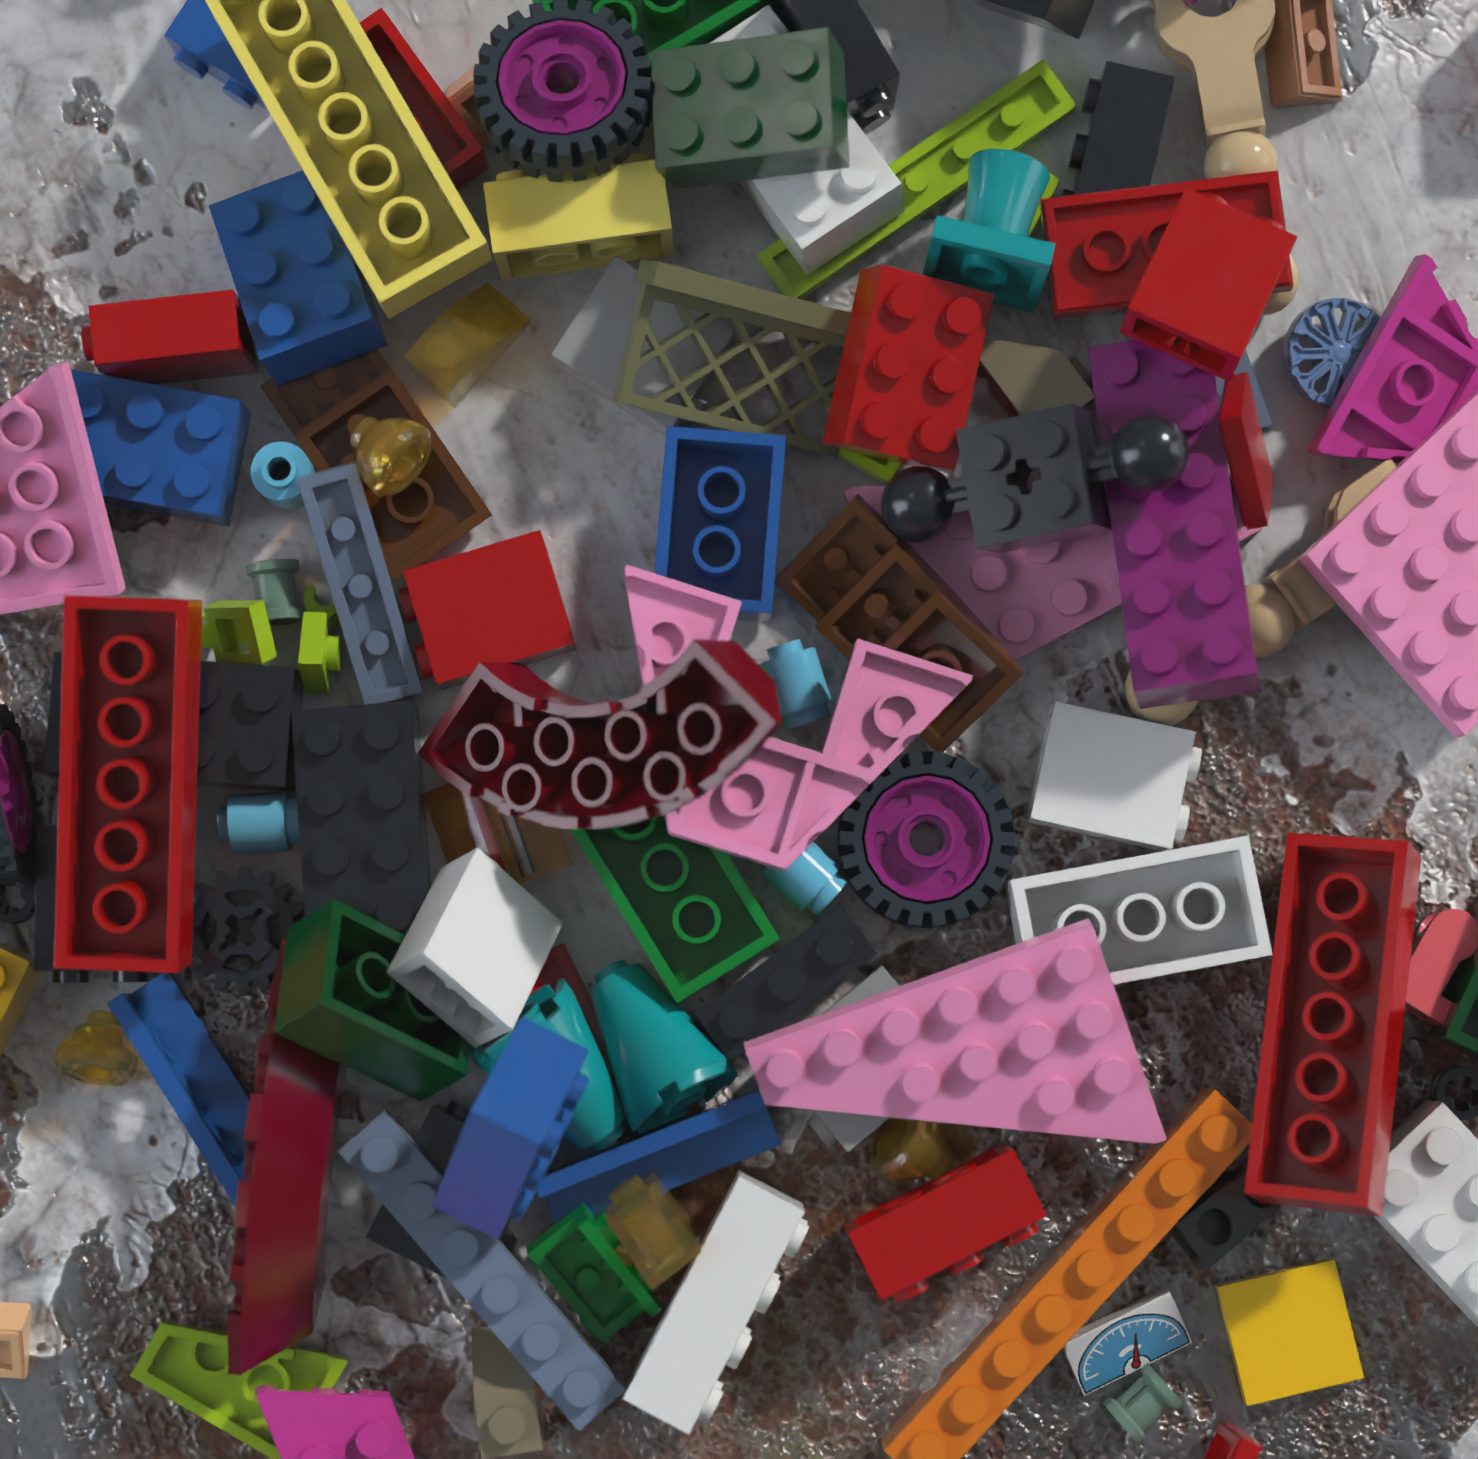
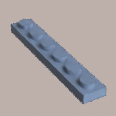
(484, 1273)

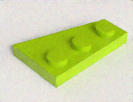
(192, 1370)

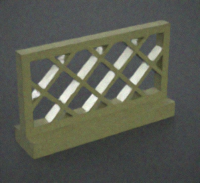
(739, 305)

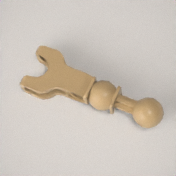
(1222, 64)
(1282, 600)

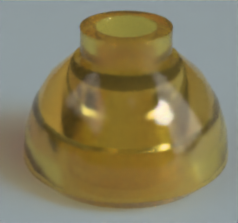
(390, 453)
(98, 1052)
(910, 1149)

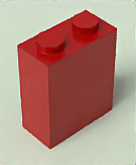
(1208, 283)
(171, 338)
(486, 608)

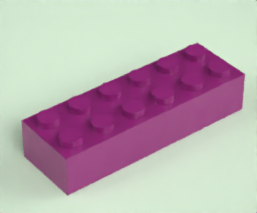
(1176, 545)

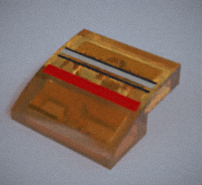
(516, 844)

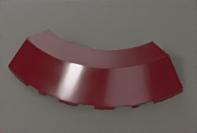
(610, 760)
(283, 1196)

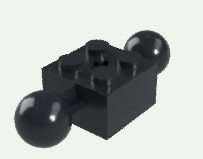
(1064, 504)

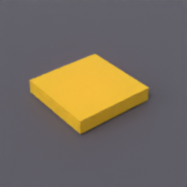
(1289, 1331)

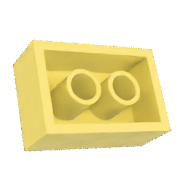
(579, 224)

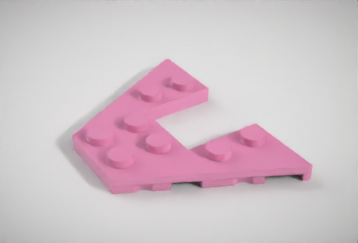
(785, 790)

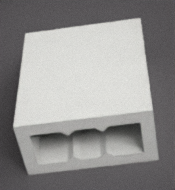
(1113, 777)
(475, 948)

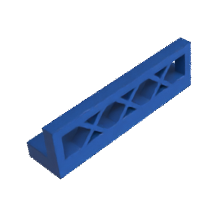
(189, 1072)
(674, 1152)

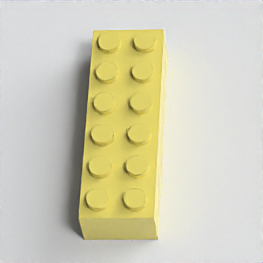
(356, 144)

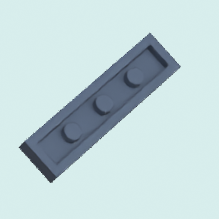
(360, 583)

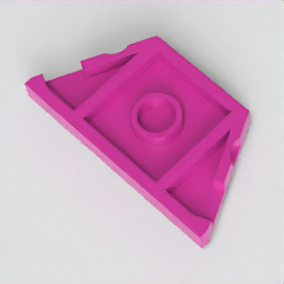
(1406, 377)
(333, 1424)

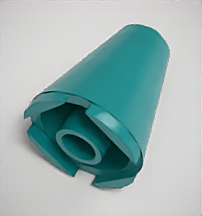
(654, 1048)
(599, 1110)

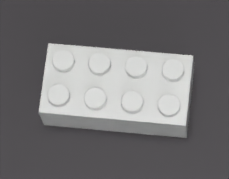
(828, 209)
(1153, 909)
(1435, 1200)
(714, 1301)

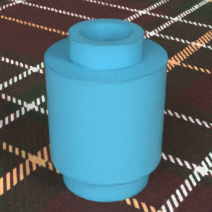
(268, 461)
(798, 682)
(259, 822)
(809, 880)

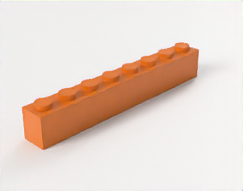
(1072, 1282)

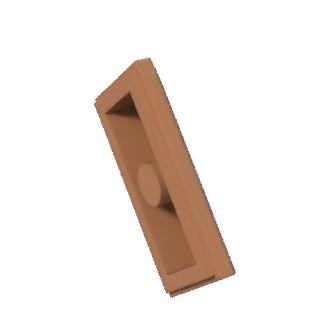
(1303, 54)

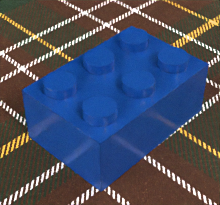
(295, 279)
(164, 446)
(722, 514)
(513, 1129)

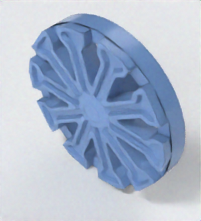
(1331, 352)

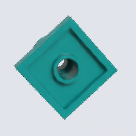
(992, 242)

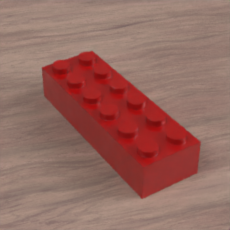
(127, 783)
(1334, 1024)

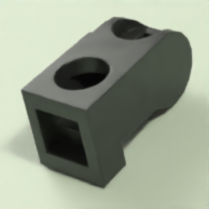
(1220, 1220)

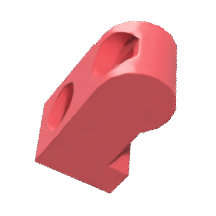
(1436, 951)

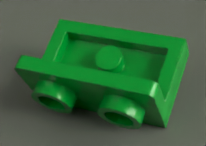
(593, 1272)

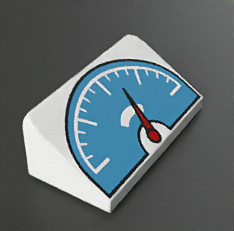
(1126, 1341)

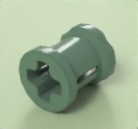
(276, 586)
(1143, 1403)

